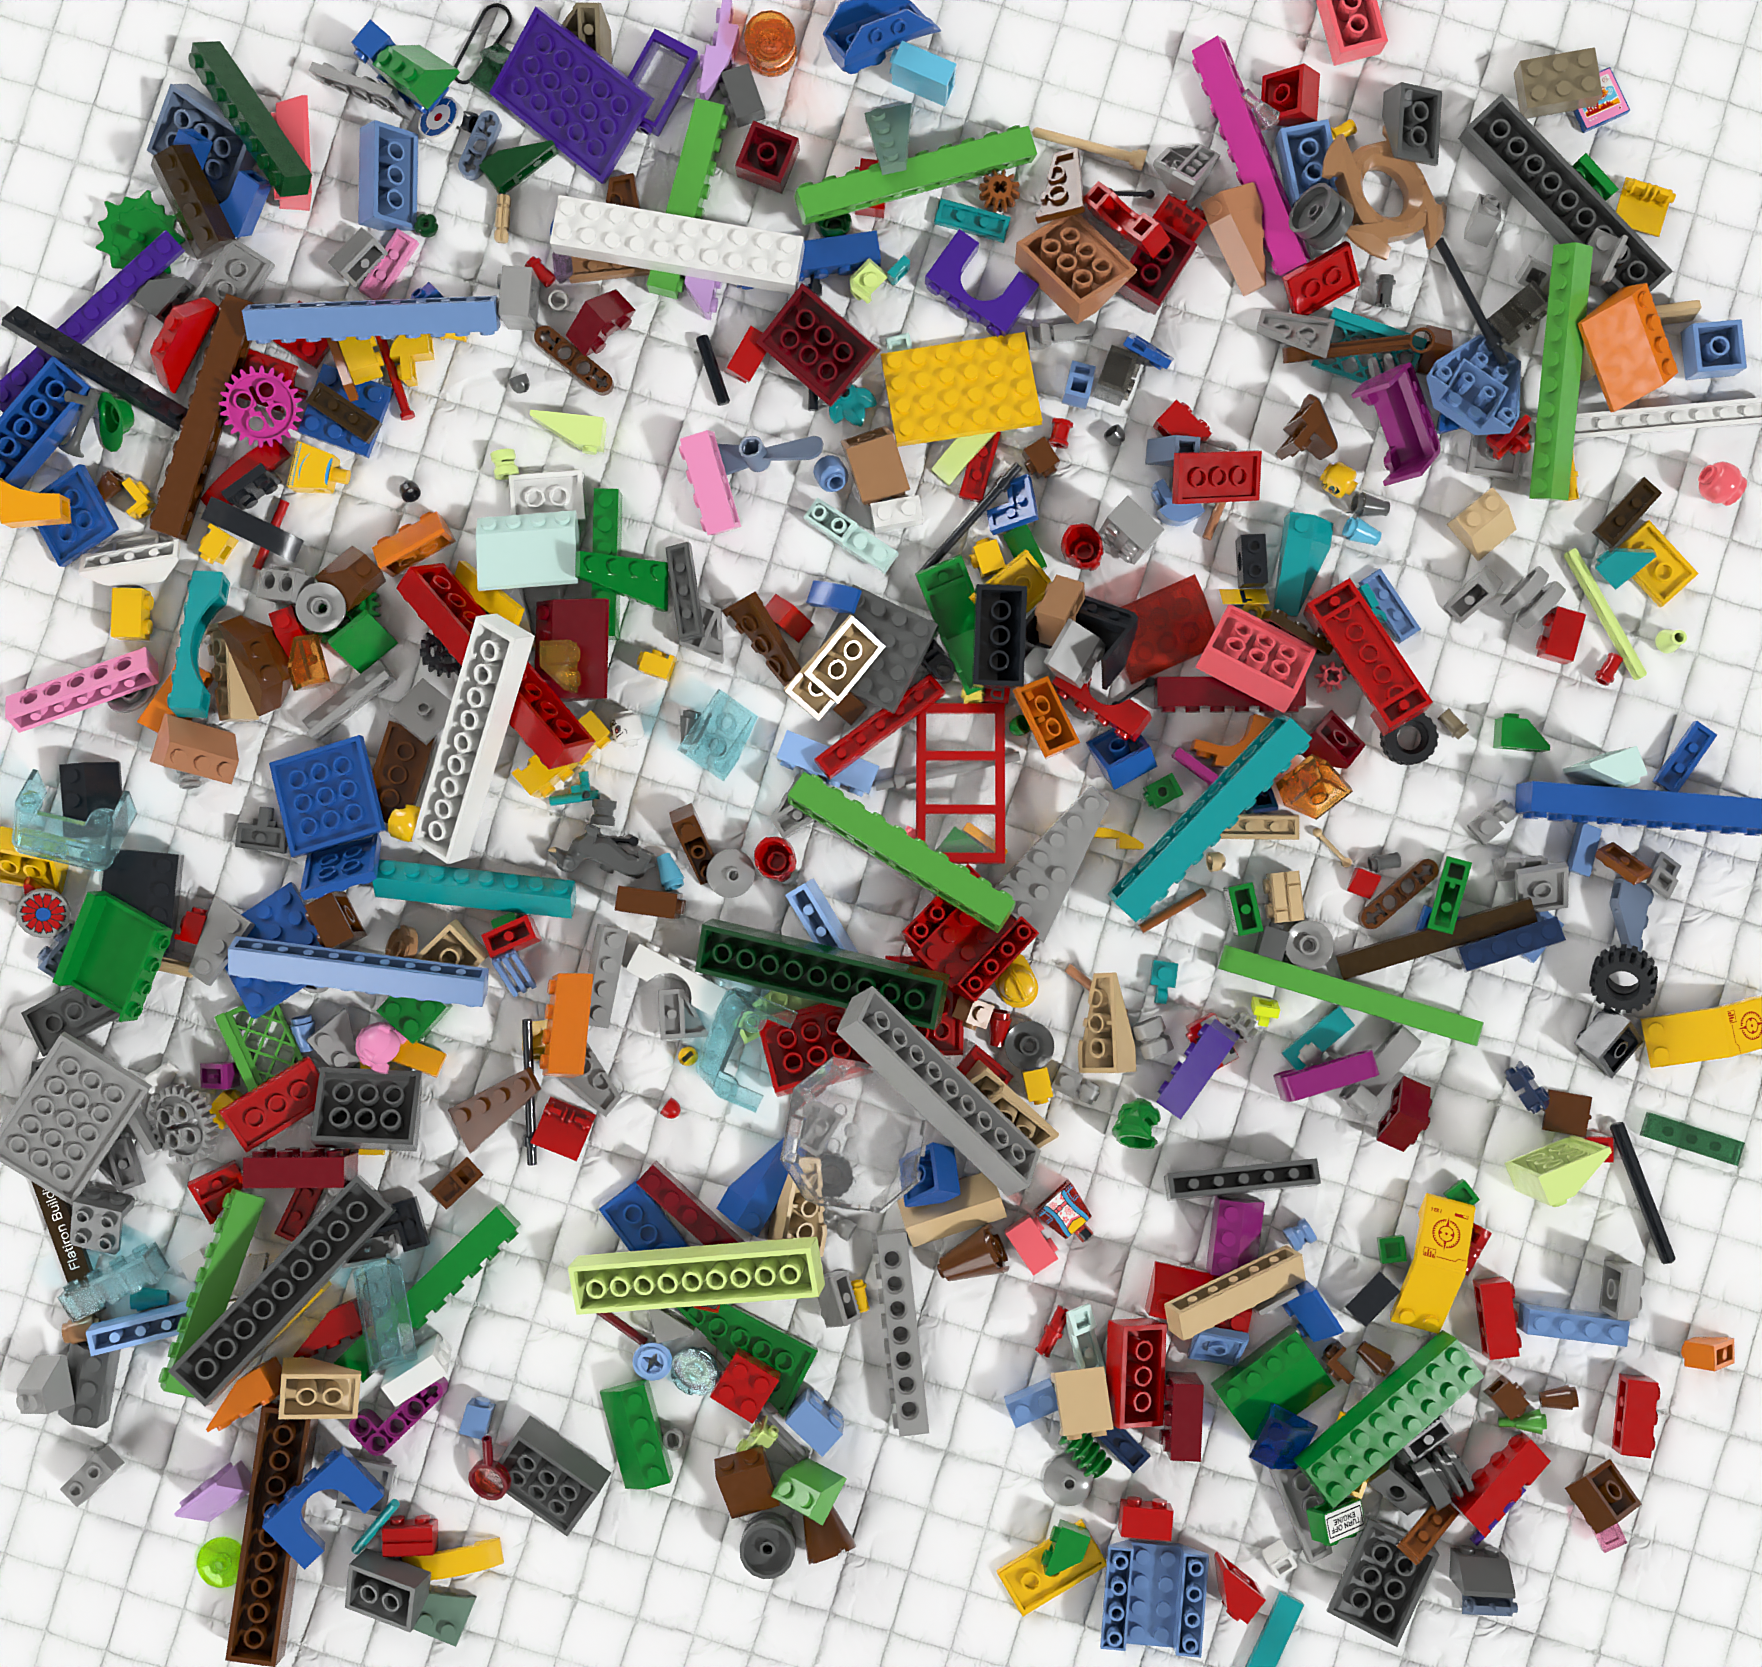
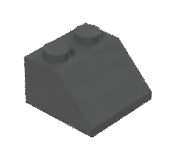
(1481, 1572)

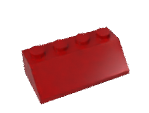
(1172, 1281)

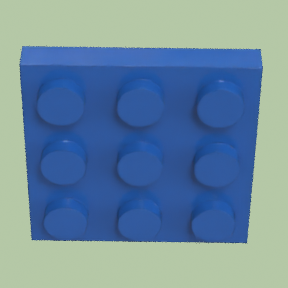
(372, 399)
(89, 517)
(341, 867)

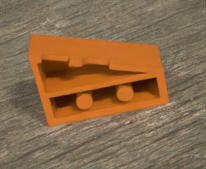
(155, 711)

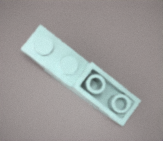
(850, 536)

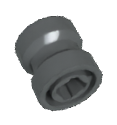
(603, 812)

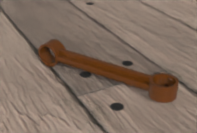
(1360, 347)

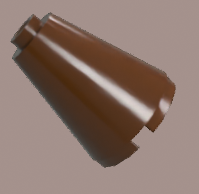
(974, 1257)
(826, 1540)

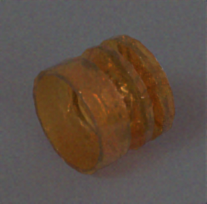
(770, 30)

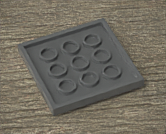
(905, 643)

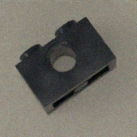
(1251, 561)

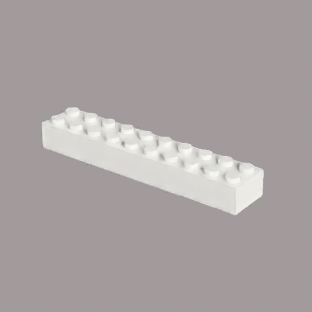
(677, 244)
(472, 737)

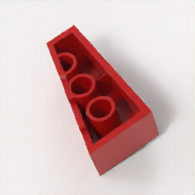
(1501, 1482)

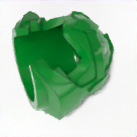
(1136, 1123)

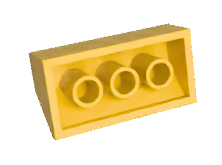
(18, 866)

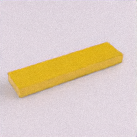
(491, 600)

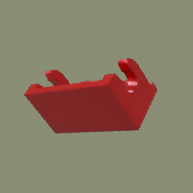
(747, 357)

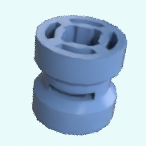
(1300, 1234)

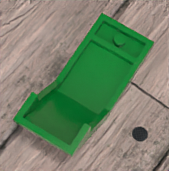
(947, 595)

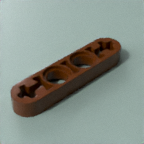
(574, 360)
(1399, 895)

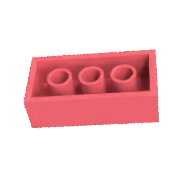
(1352, 29)

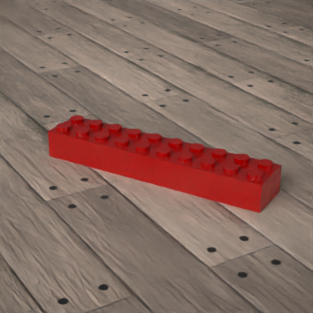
(537, 712)

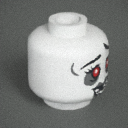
(626, 728)

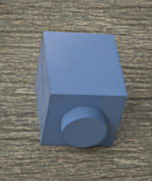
(477, 1417)

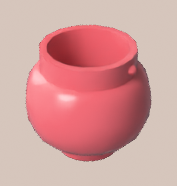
(1721, 483)

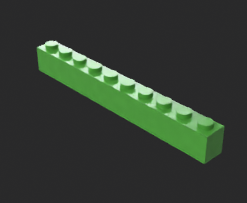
(923, 173)
(1560, 372)
(901, 851)

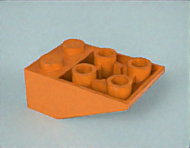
(249, 1392)

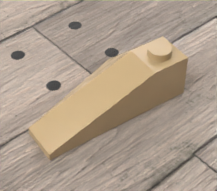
(1107, 1034)

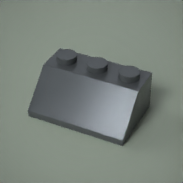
(92, 1385)
(387, 1589)

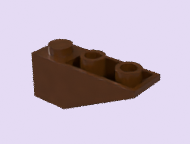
(693, 839)

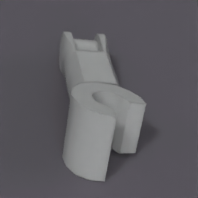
(1041, 336)

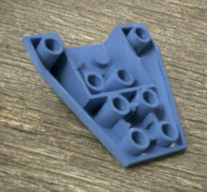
(1475, 389)

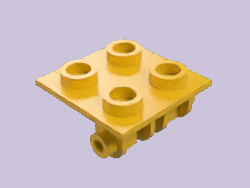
(1644, 205)

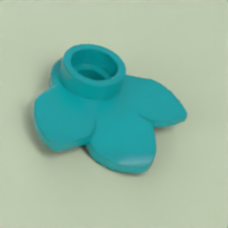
(852, 406)

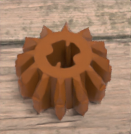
(999, 199)

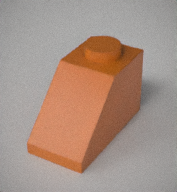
(1708, 1352)

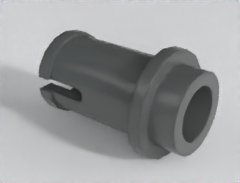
(1384, 291)
(1385, 861)

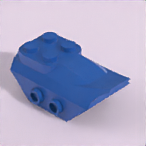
(868, 29)

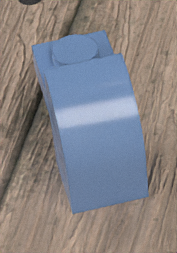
(1078, 385)
(1173, 513)

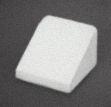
(1279, 1558)

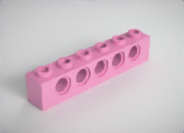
(81, 690)

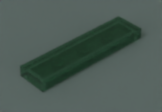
(1692, 1138)

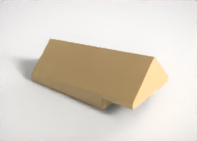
(834, 668)
(1011, 1105)
(975, 1206)

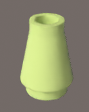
(1670, 640)

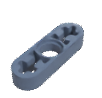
(493, 132)

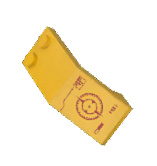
(1704, 1033)
(1437, 1264)

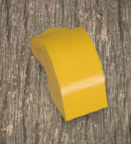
(407, 352)

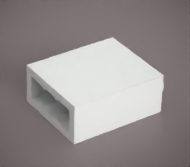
(412, 1377)

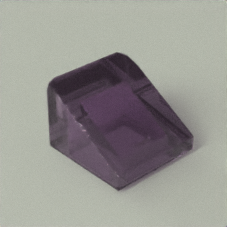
(562, 267)

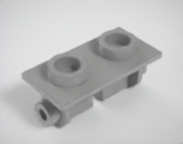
(1505, 867)

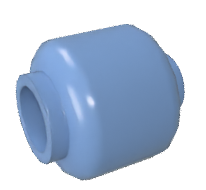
(830, 473)

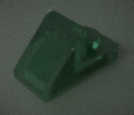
(491, 66)

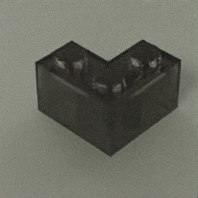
(1519, 312)
(1115, 378)

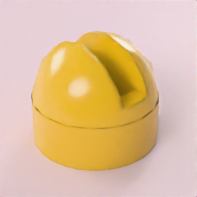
(691, 1060)

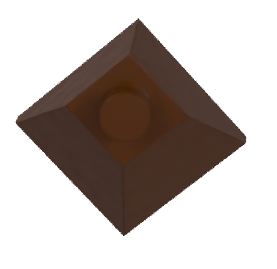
(353, 576)

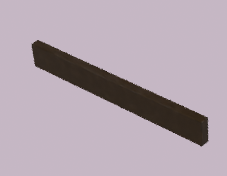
(1430, 941)

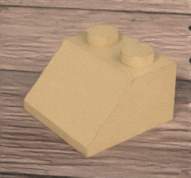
(1483, 524)

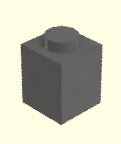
(1272, 941)

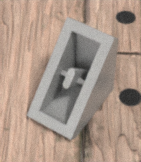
(669, 1325)

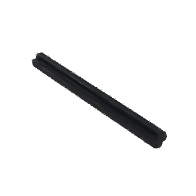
(1642, 1193)

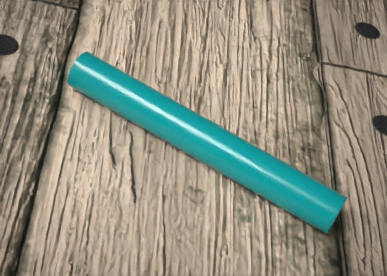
(375, 1526)

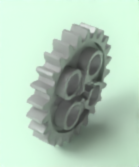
(176, 1106)

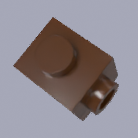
(1337, 1370)

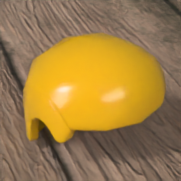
(403, 822)

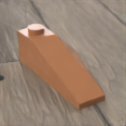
(1237, 227)

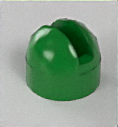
(1019, 726)

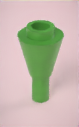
(1530, 1421)

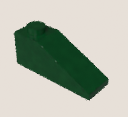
(513, 165)

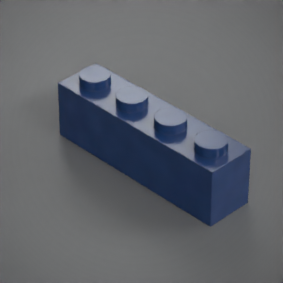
(1511, 944)

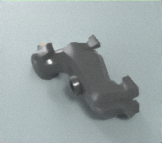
(603, 851)

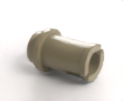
(1453, 724)

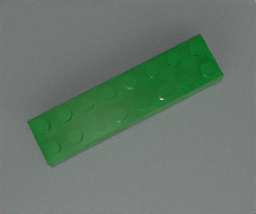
(1388, 1418)

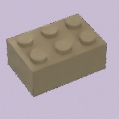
(1558, 83)

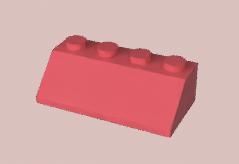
(294, 122)

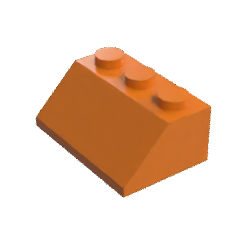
(412, 544)
(1046, 717)

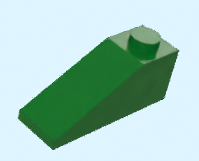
(1449, 895)

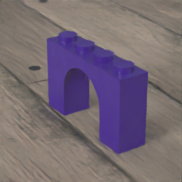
(996, 314)

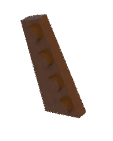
(766, 639)

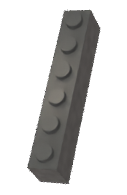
(1242, 1179)

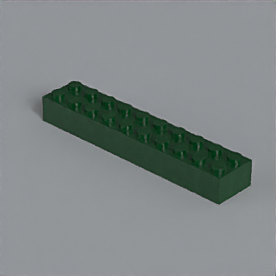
(818, 971)

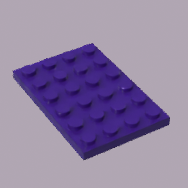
(571, 95)

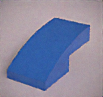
(833, 596)

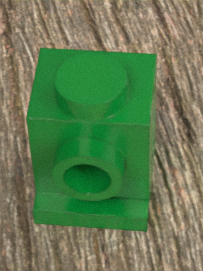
(1172, 788)

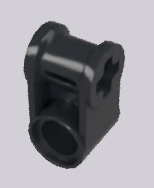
(936, 658)

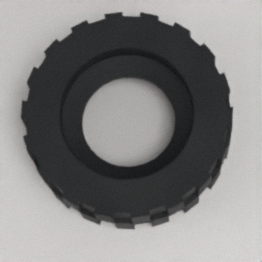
(1421, 752)

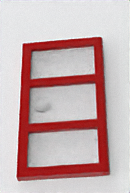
(962, 781)

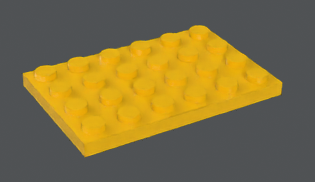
(961, 389)

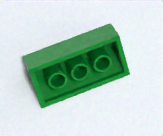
(637, 1435)

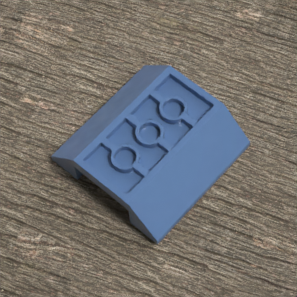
(1154, 1596)

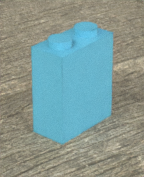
(922, 73)

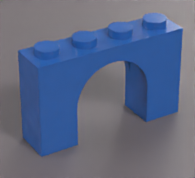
(247, 194)
(339, 1473)

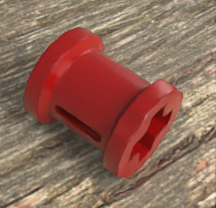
(1060, 433)

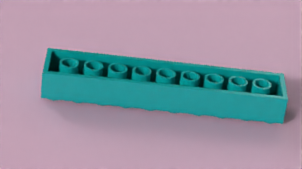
(1209, 817)

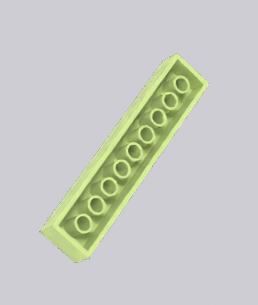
(697, 1276)

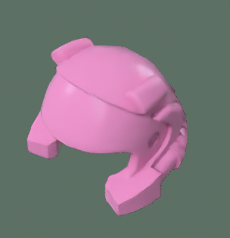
(378, 1045)

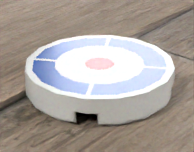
(442, 121)

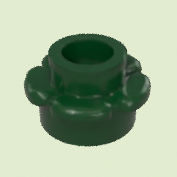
(428, 231)

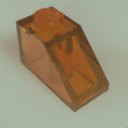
(307, 663)

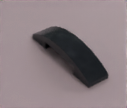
(252, 529)

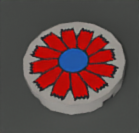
(43, 913)

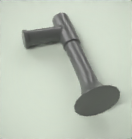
(89, 404)

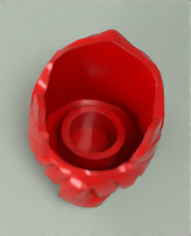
(1082, 547)
(775, 858)

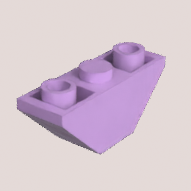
(703, 294)

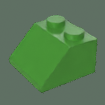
(809, 1489)

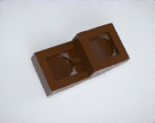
(456, 1183)

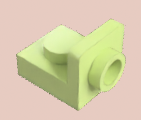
(866, 280)

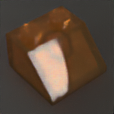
(1313, 787)

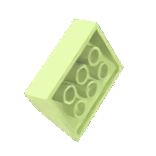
(1557, 1169)

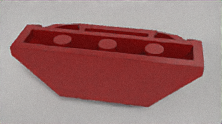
(180, 340)

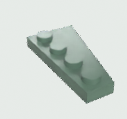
(890, 136)

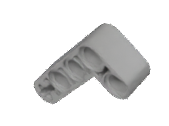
(1389, 1059)

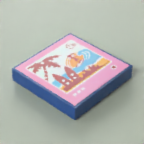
(1609, 107)

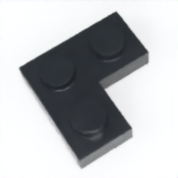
(409, 1223)

